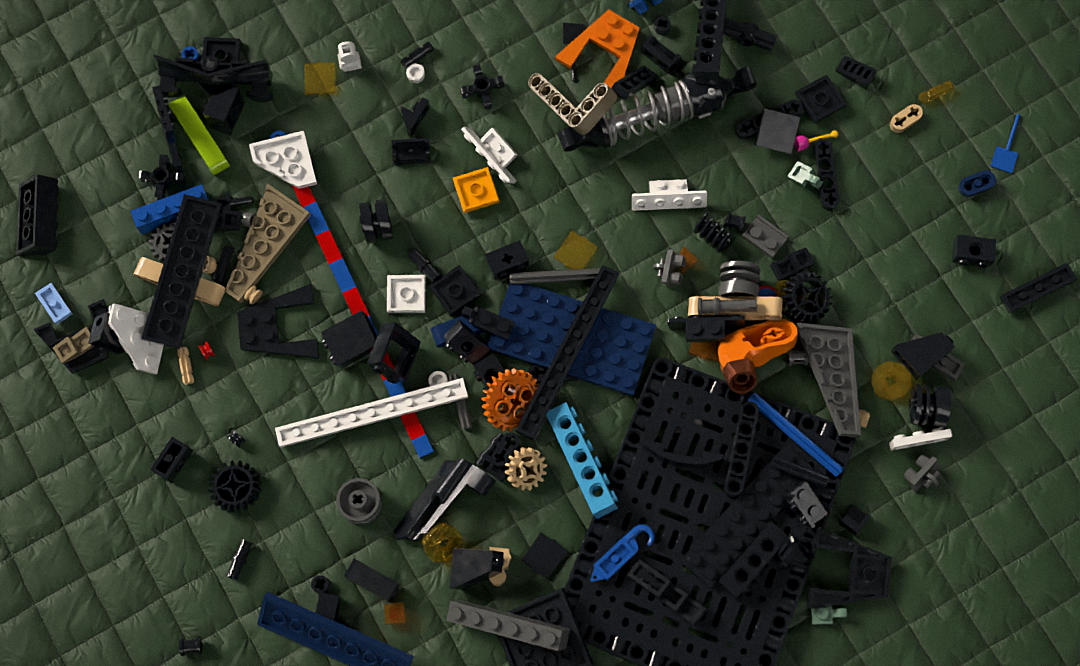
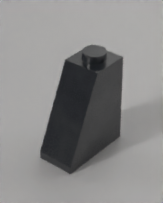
(923, 353)
(474, 566)
(372, 580)

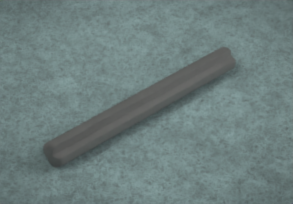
(553, 276)

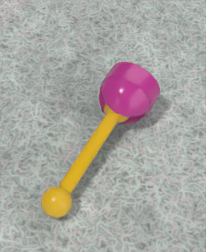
(802, 142)

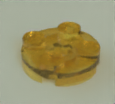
(901, 377)
(435, 536)

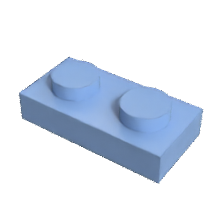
(53, 303)

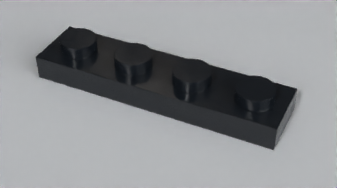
(634, 82)
(1038, 288)

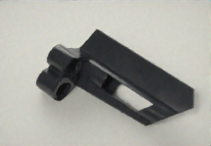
(443, 489)

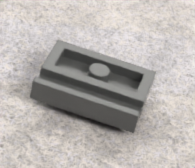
(765, 236)

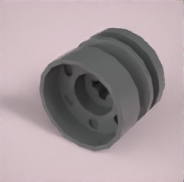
(739, 279)

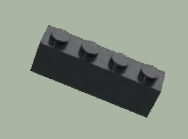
(37, 216)

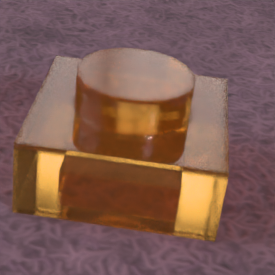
(394, 613)

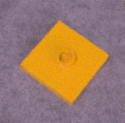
(476, 190)

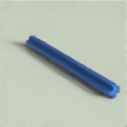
(795, 434)

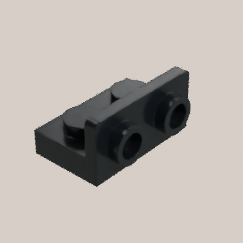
(805, 504)

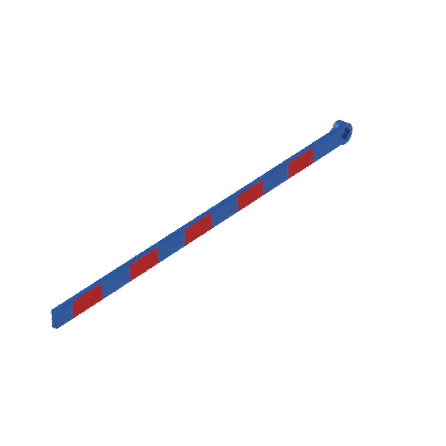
(355, 302)

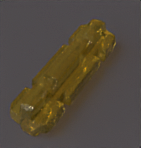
(936, 91)

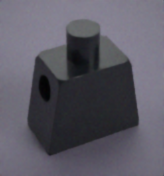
(103, 336)

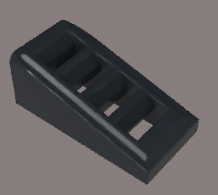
(859, 80)

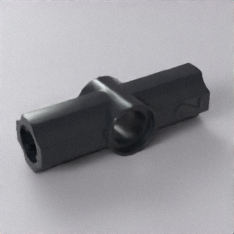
(749, 34)

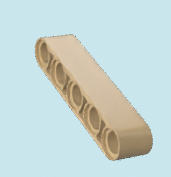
(207, 291)
(767, 308)

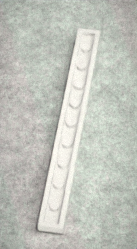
(371, 412)

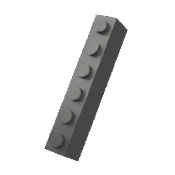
(508, 624)

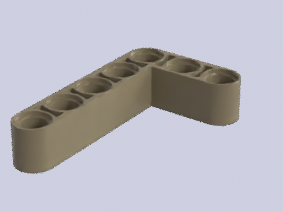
(579, 118)

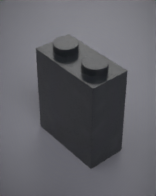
(350, 339)

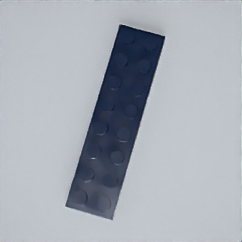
(327, 635)

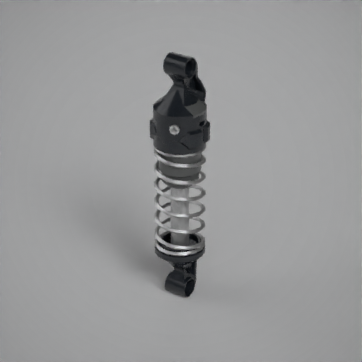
(669, 105)

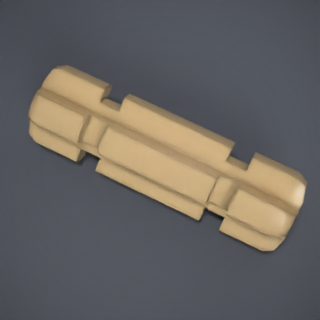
(185, 366)

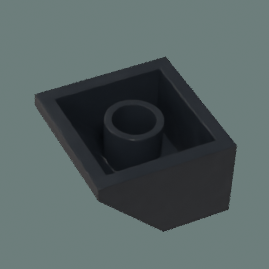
(224, 110)

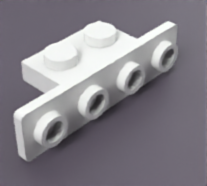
(495, 150)
(669, 195)

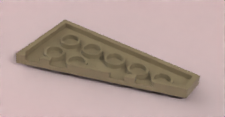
(267, 237)

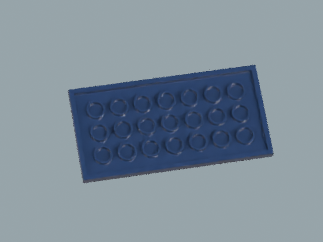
(609, 356)

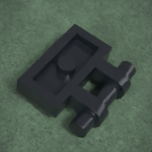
(485, 456)

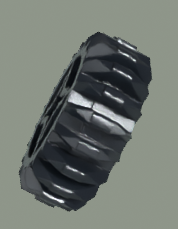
(817, 307)
(226, 487)

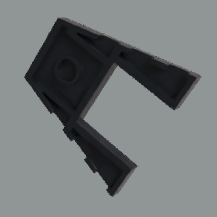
(168, 126)
(260, 327)
(867, 573)

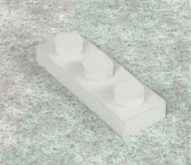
(920, 438)

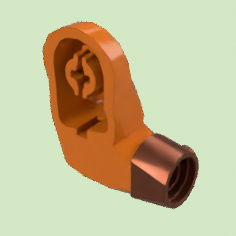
(753, 348)

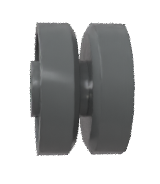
(352, 492)

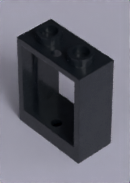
(407, 356)

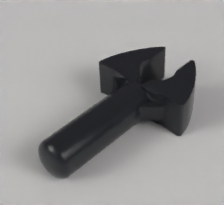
(234, 202)

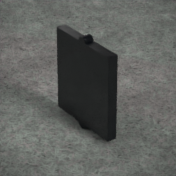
(544, 555)

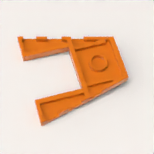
(610, 33)

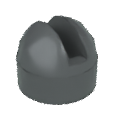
(248, 218)

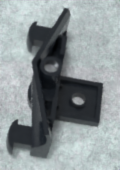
(217, 75)

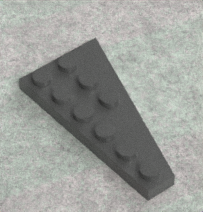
(833, 364)

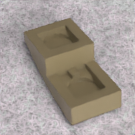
(73, 346)

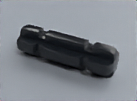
(417, 55)

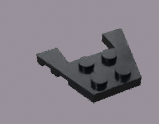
(87, 359)

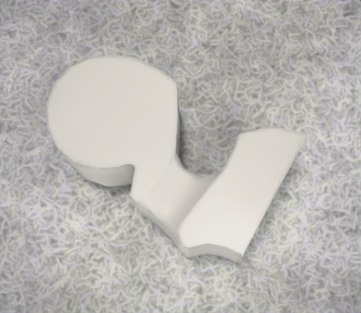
(348, 57)

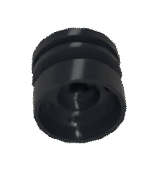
(926, 405)

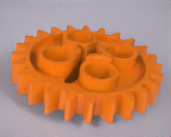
(497, 395)

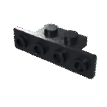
(707, 328)

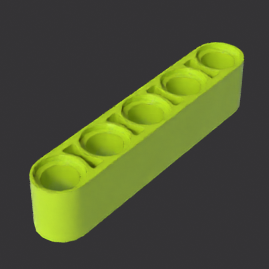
(199, 135)

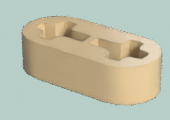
(908, 121)

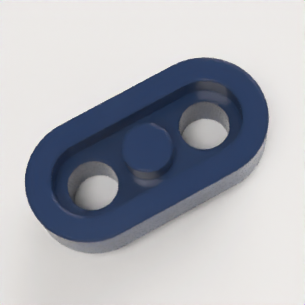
(975, 183)

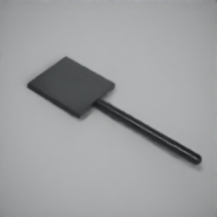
(570, 32)

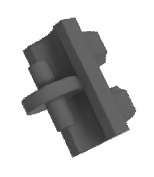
(667, 268)
(926, 476)

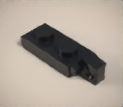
(489, 322)

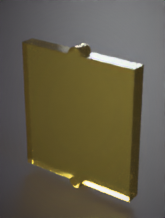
(320, 78)
(575, 251)

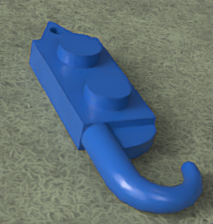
(620, 554)

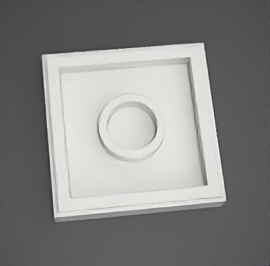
(406, 294)

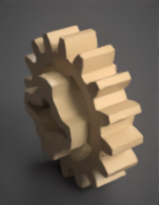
(533, 463)

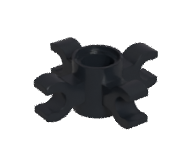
(467, 91)
(160, 191)

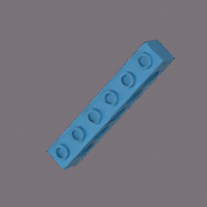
(599, 505)

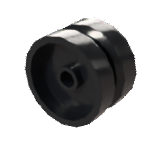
(375, 221)

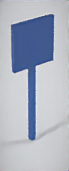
(1004, 158)

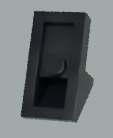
(413, 119)

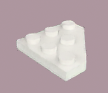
(286, 158)
(129, 327)

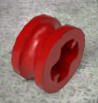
(206, 350)

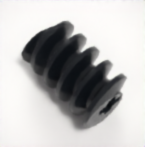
(713, 234)

